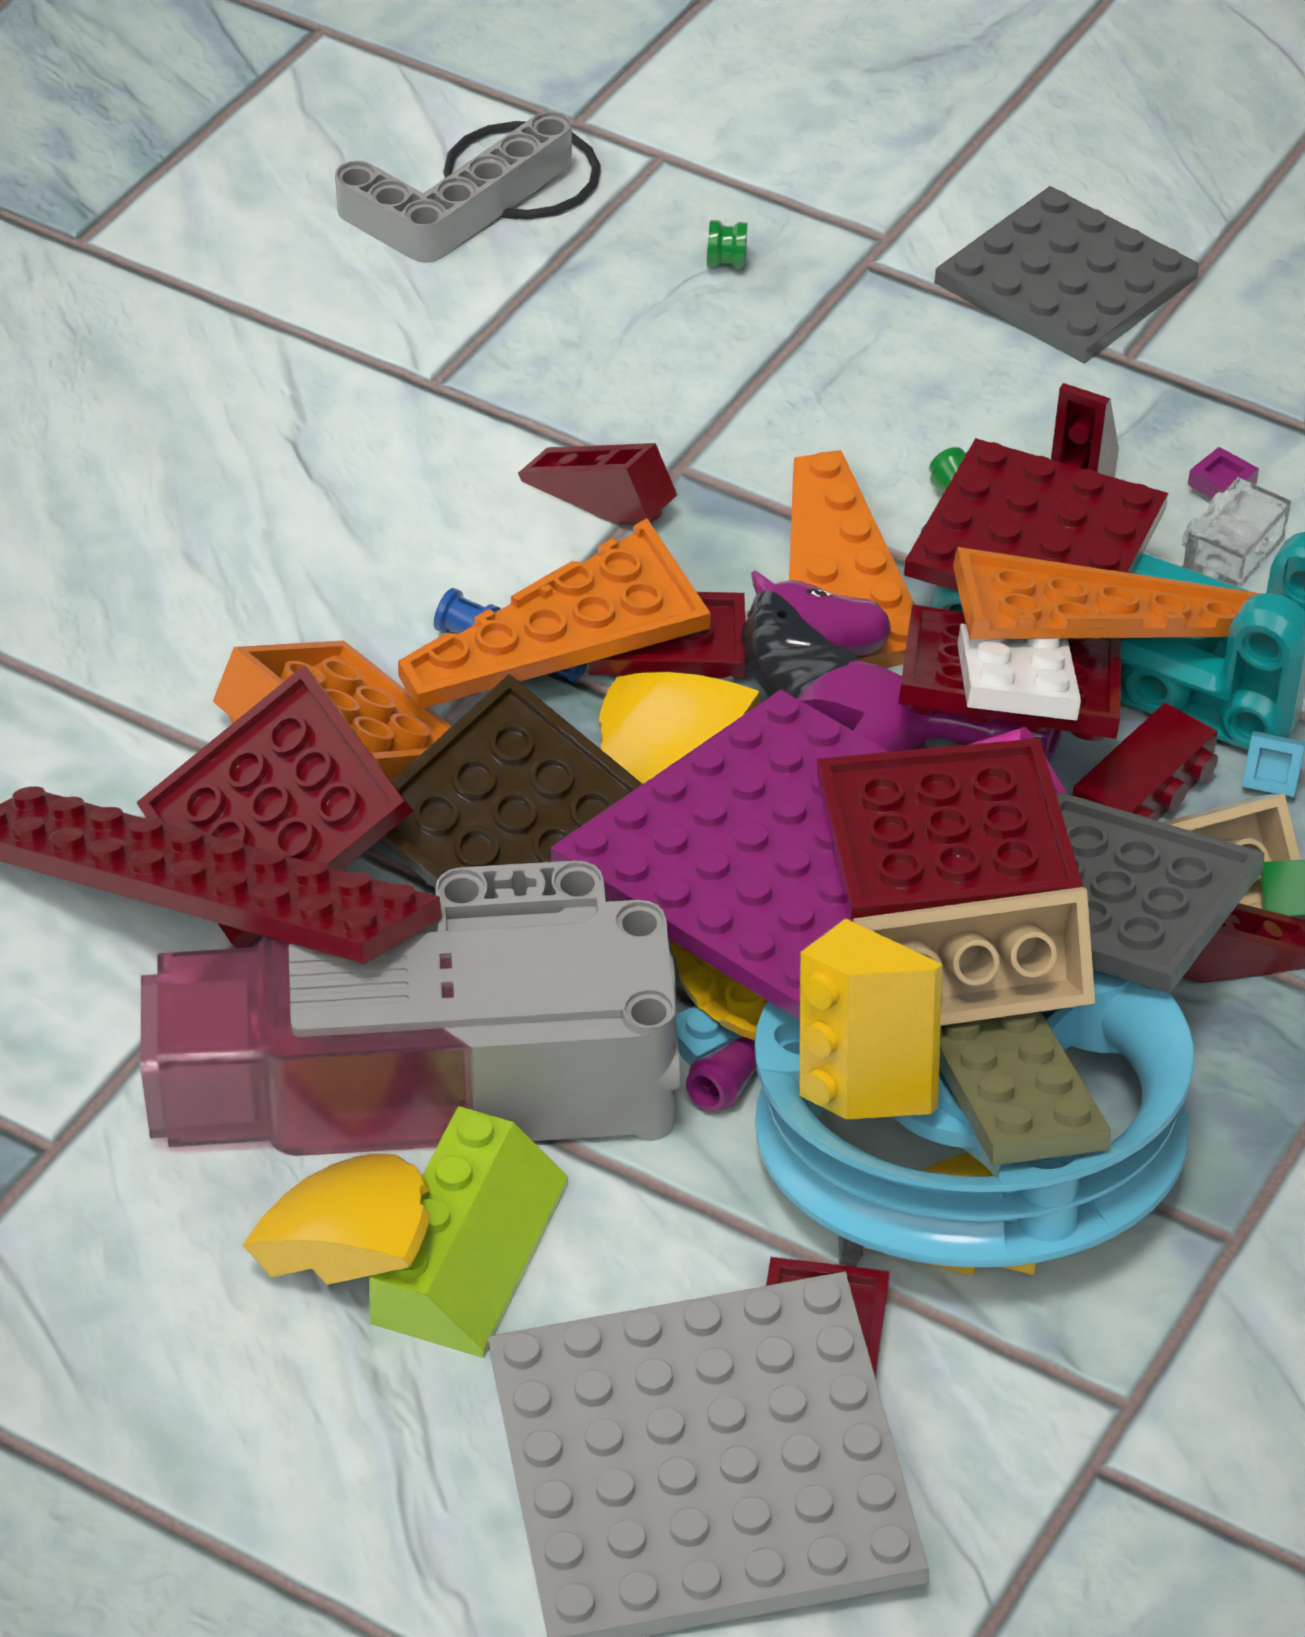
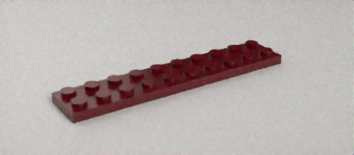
(211, 876)

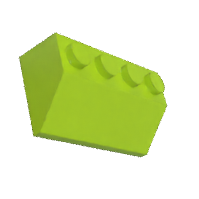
(486, 1219)

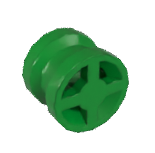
(727, 244)

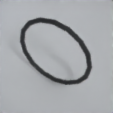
(538, 212)

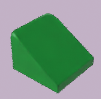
(1283, 887)

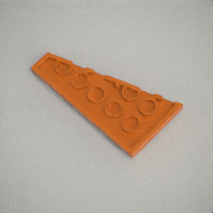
(842, 548)
(1050, 599)
(575, 615)

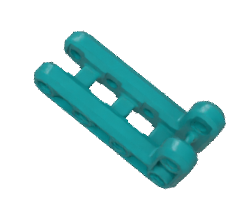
(1226, 682)

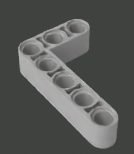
(464, 202)

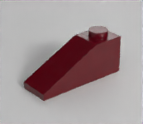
(1085, 431)
(605, 480)
(1251, 945)

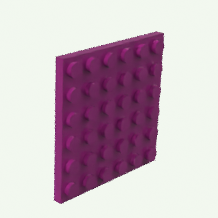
(734, 845)

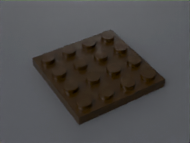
(502, 787)

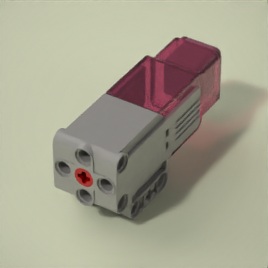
(508, 1005)

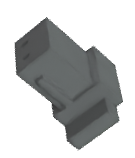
(849, 1252)

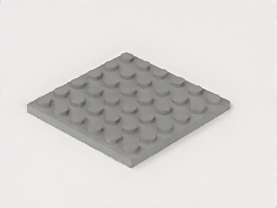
(704, 1461)

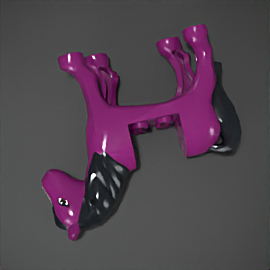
(810, 649)

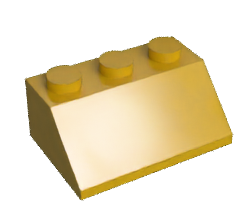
(869, 1025)

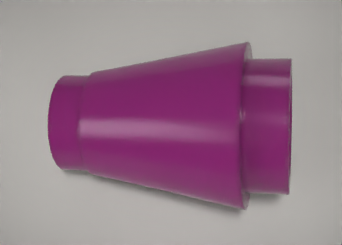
(721, 1075)

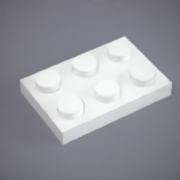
(1019, 675)

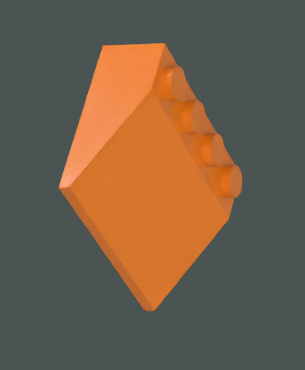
(364, 694)

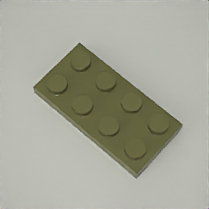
(1020, 1090)

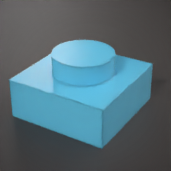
(1273, 764)
(700, 1034)

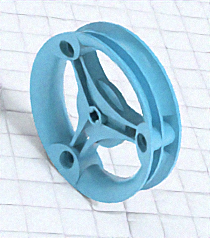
(1027, 1207)

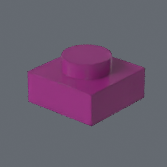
(1219, 471)

